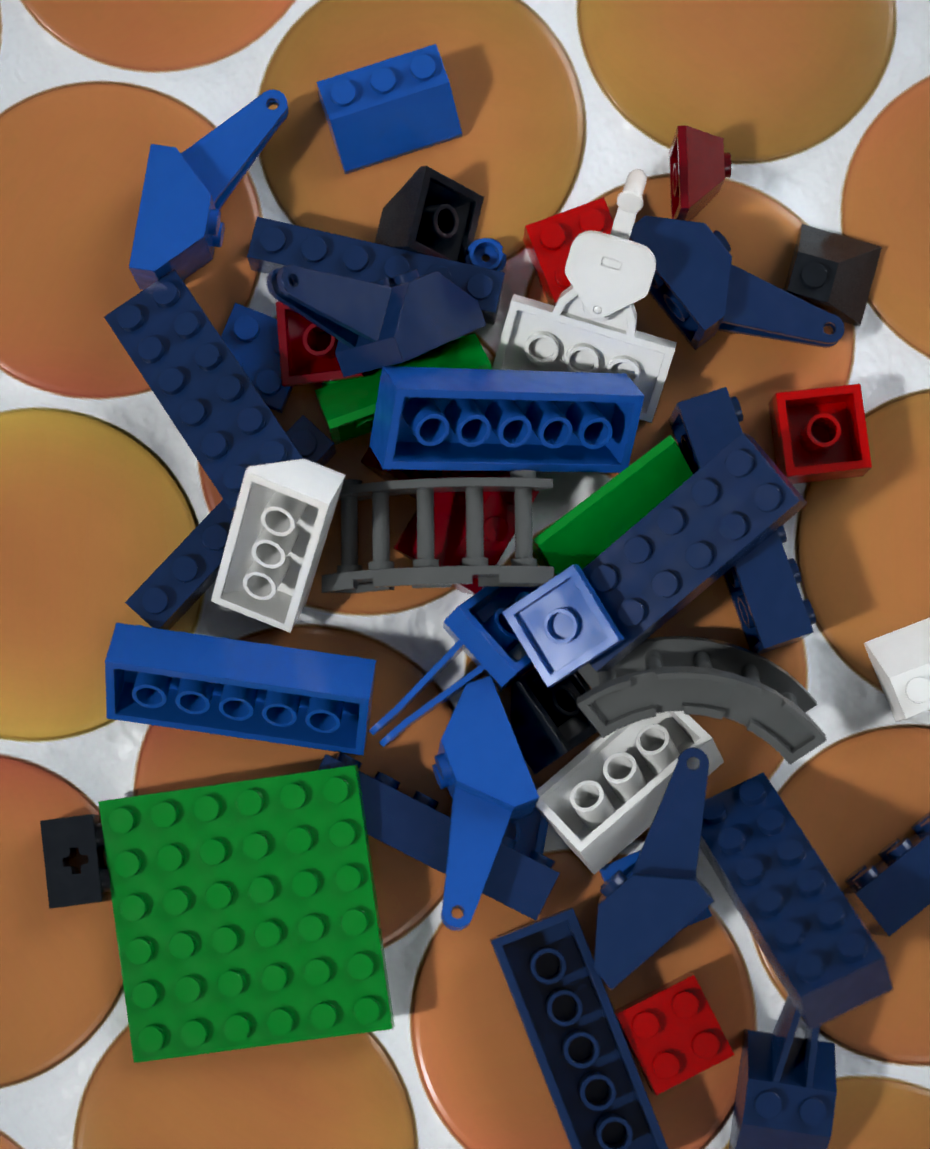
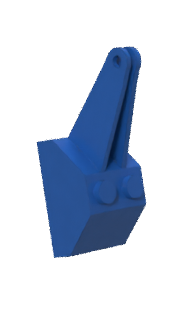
(186, 190)
(487, 640)
(487, 789)

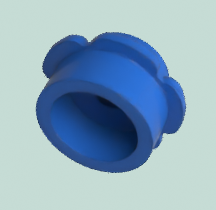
(486, 247)

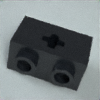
(60, 843)

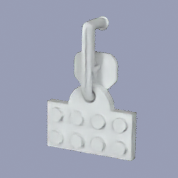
(596, 315)

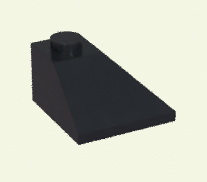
(431, 216)
(833, 272)
(548, 718)

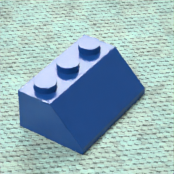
(390, 108)

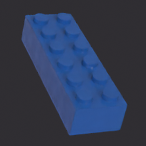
(504, 420)
(239, 688)

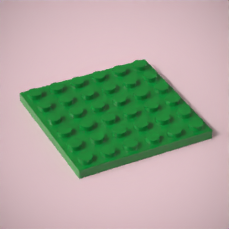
(246, 914)

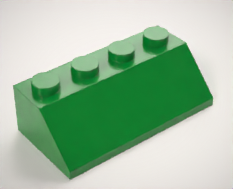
(351, 403)
(612, 509)

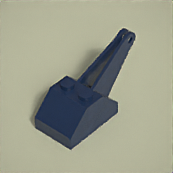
(710, 294)
(378, 320)
(662, 889)
(784, 1088)

